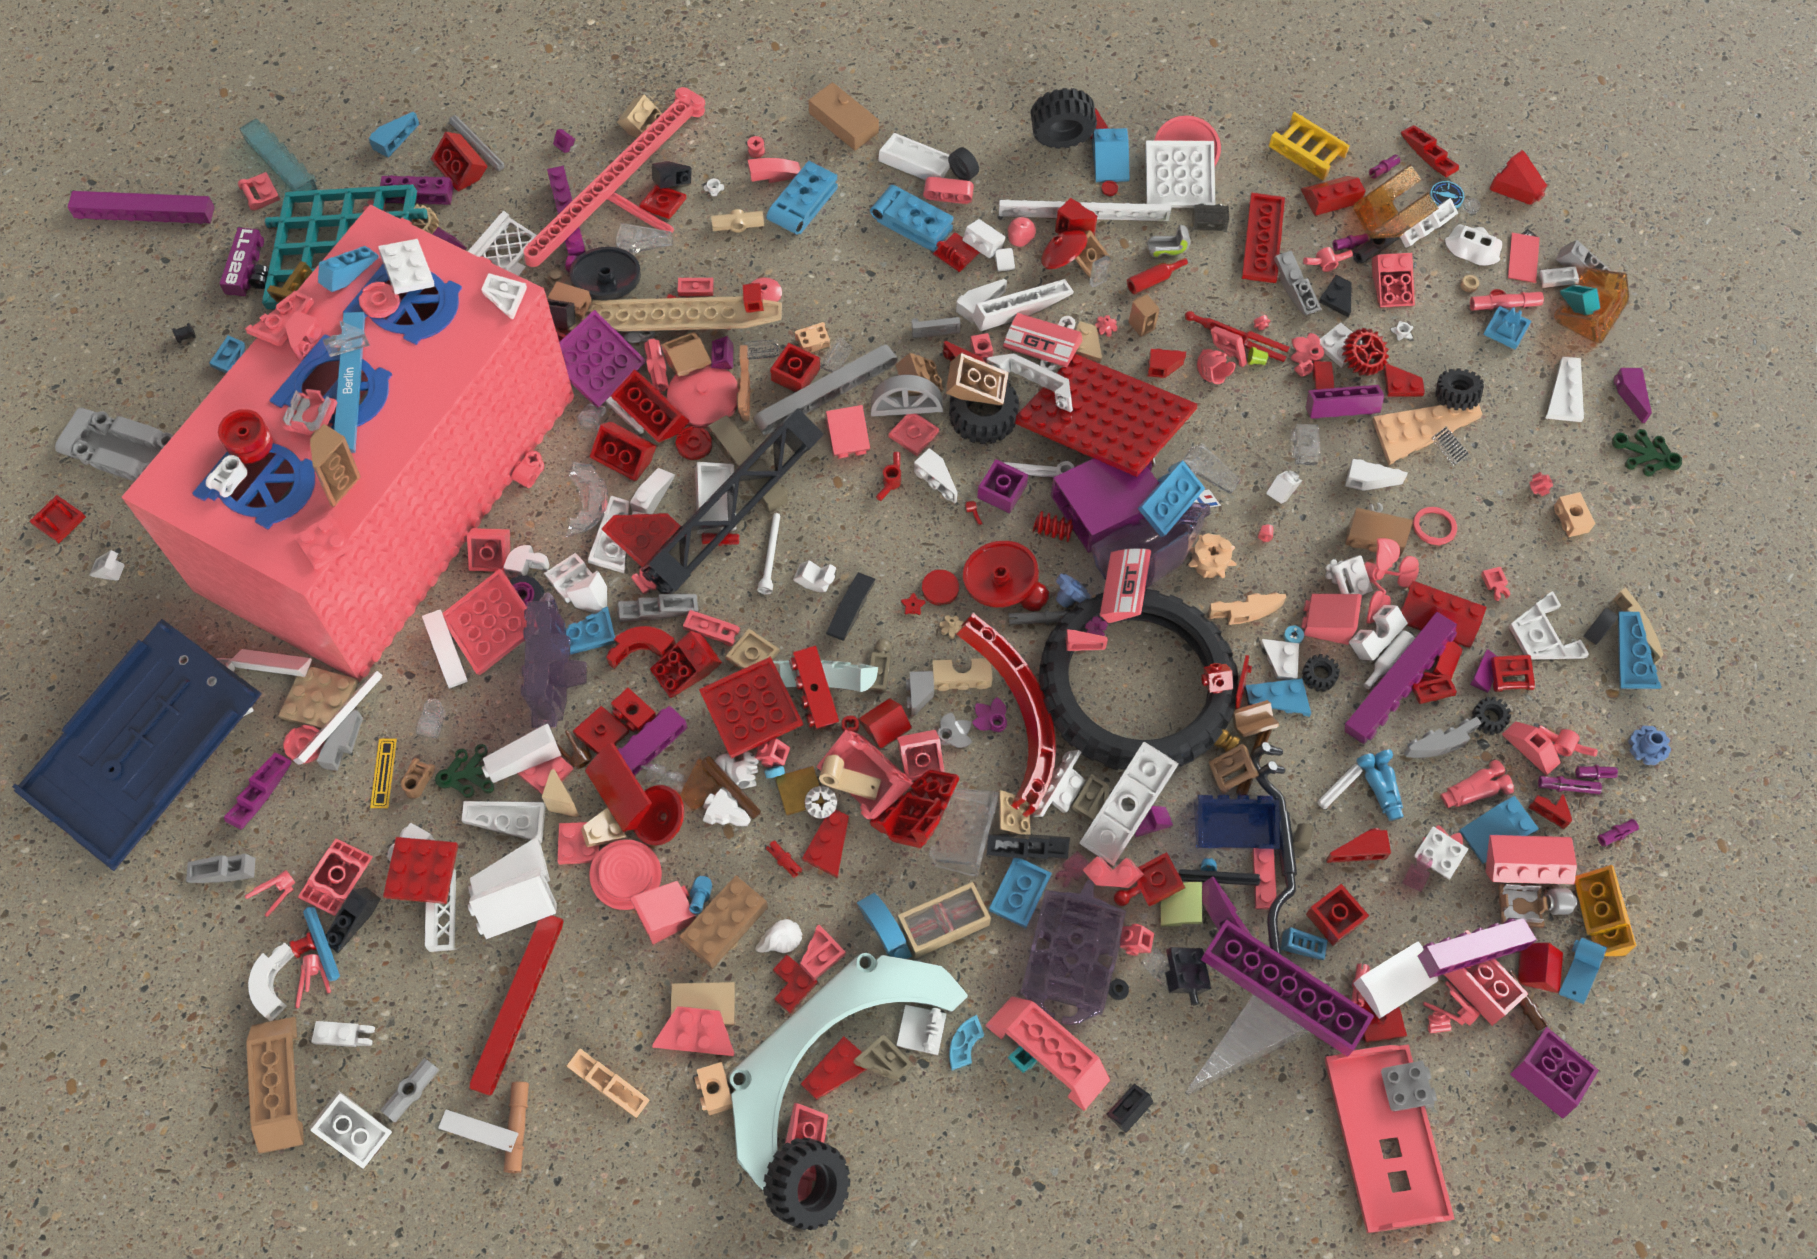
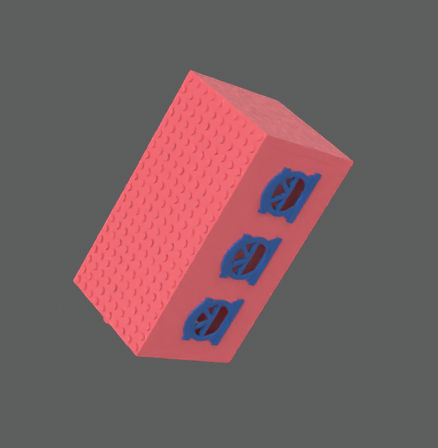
(442, 428)

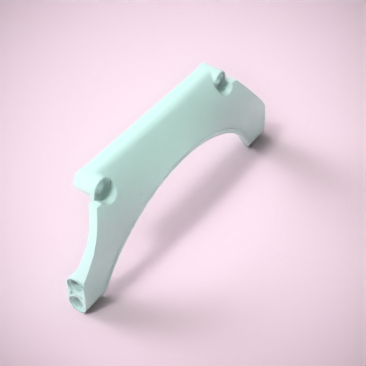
(771, 1064)

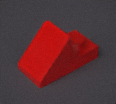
(1556, 813)

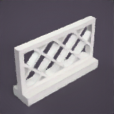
(495, 232)

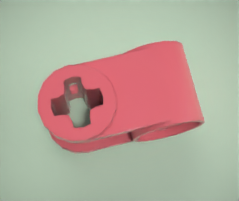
(528, 469)

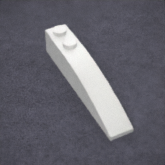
(1027, 302)

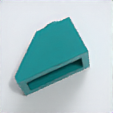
(1581, 299)

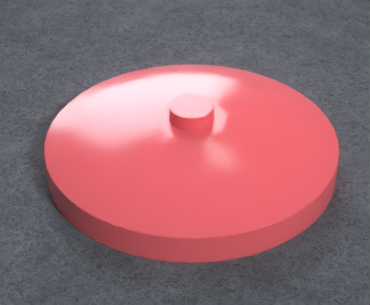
(1189, 129)
(704, 395)

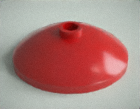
(1063, 249)
(654, 827)

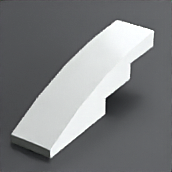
(1435, 220)
(444, 648)

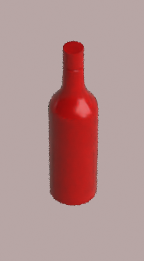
(1153, 276)

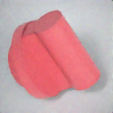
(1439, 1022)

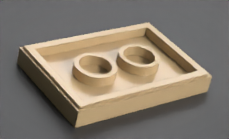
(706, 996)

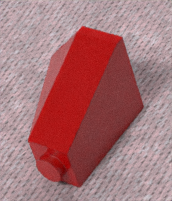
(1520, 180)

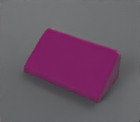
(722, 353)
(1483, 676)

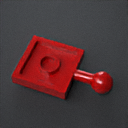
(1156, 884)

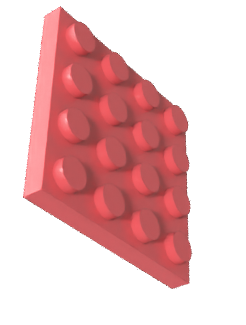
(488, 621)

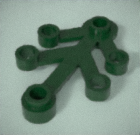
(1648, 452)
(469, 773)

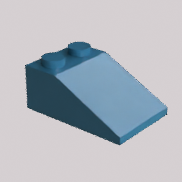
(1111, 155)
(1503, 819)

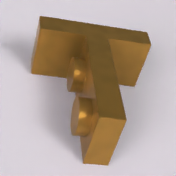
(293, 283)

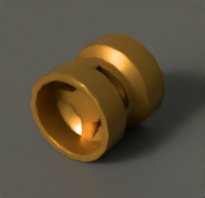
(1232, 741)

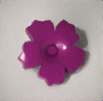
(1096, 626)

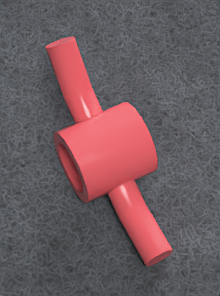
(1327, 259)
(1567, 742)

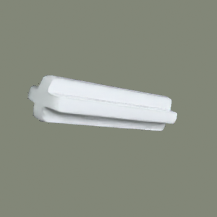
(1339, 786)

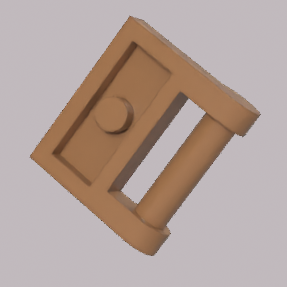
(1231, 762)

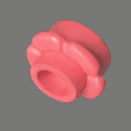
(1262, 322)

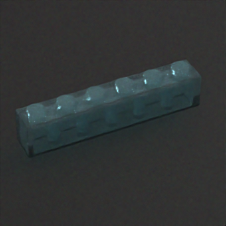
(278, 157)

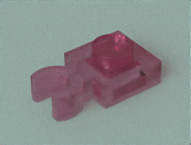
(1073, 868)
(1418, 875)

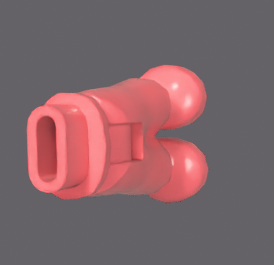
(1479, 786)

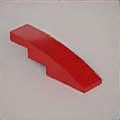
(1427, 149)

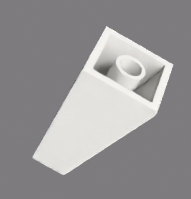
(513, 904)

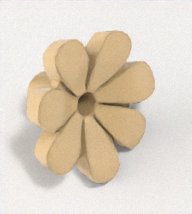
(950, 625)

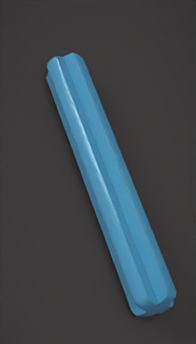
(321, 944)

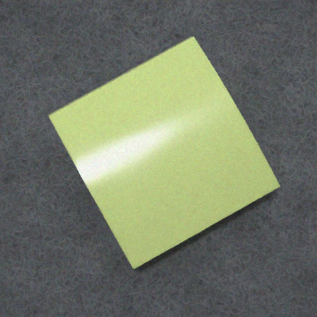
(1183, 906)

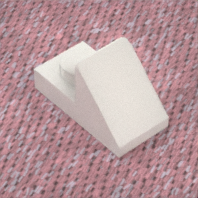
(107, 567)

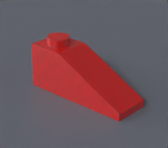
(1368, 846)

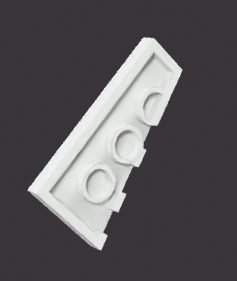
(1567, 392)
(604, 550)

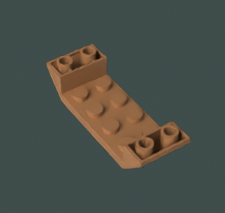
(273, 1085)

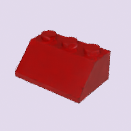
(458, 161)
(1333, 194)
(622, 450)

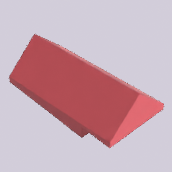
(806, 1124)

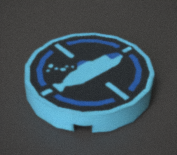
(1445, 190)

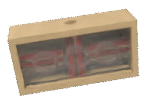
(944, 920)

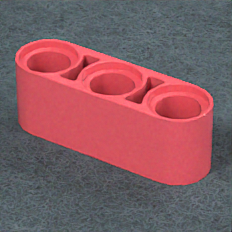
(948, 190)

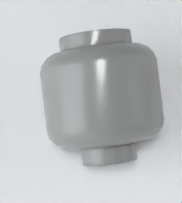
(1561, 901)

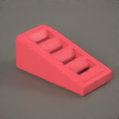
(1084, 641)

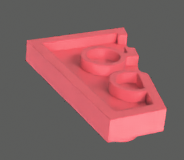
(272, 326)

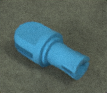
(700, 893)

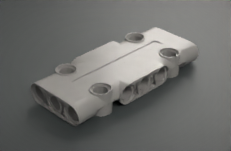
(110, 443)

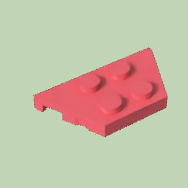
(695, 1032)

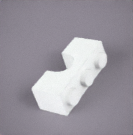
(1370, 644)

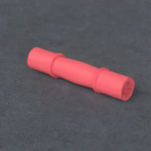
(1506, 301)

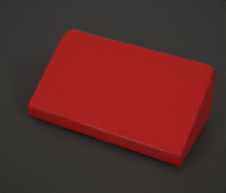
(1448, 660)

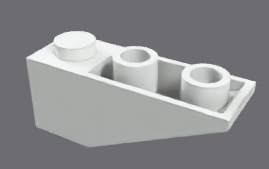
(934, 471)
(1372, 476)

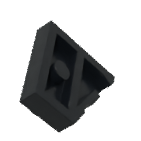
(1338, 296)

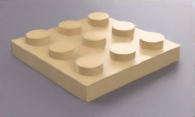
(317, 697)

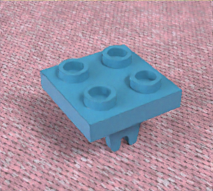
(1507, 327)

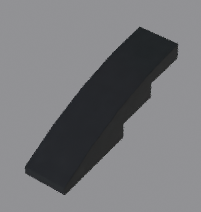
(850, 606)
(1028, 846)

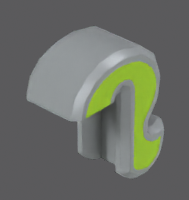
(1169, 245)

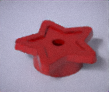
(909, 609)

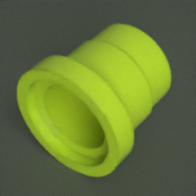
(1257, 356)

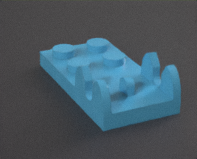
(1171, 497)

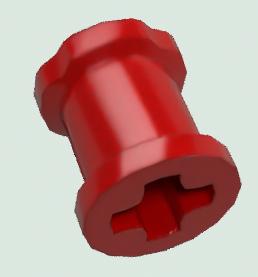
(302, 945)

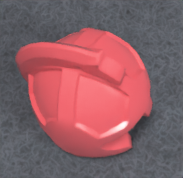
(1213, 366)

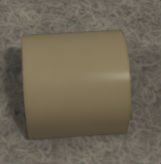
(1303, 836)

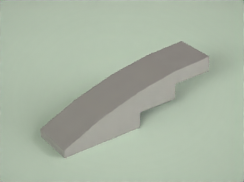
(657, 608)

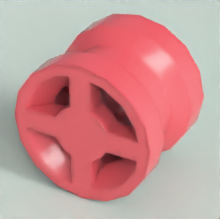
(756, 147)

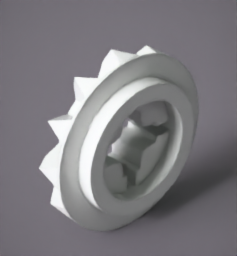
(814, 809)

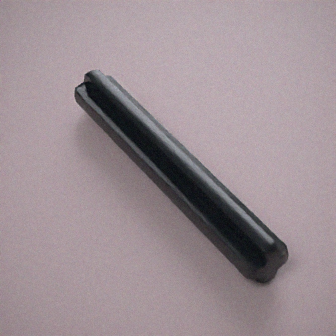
(1221, 877)

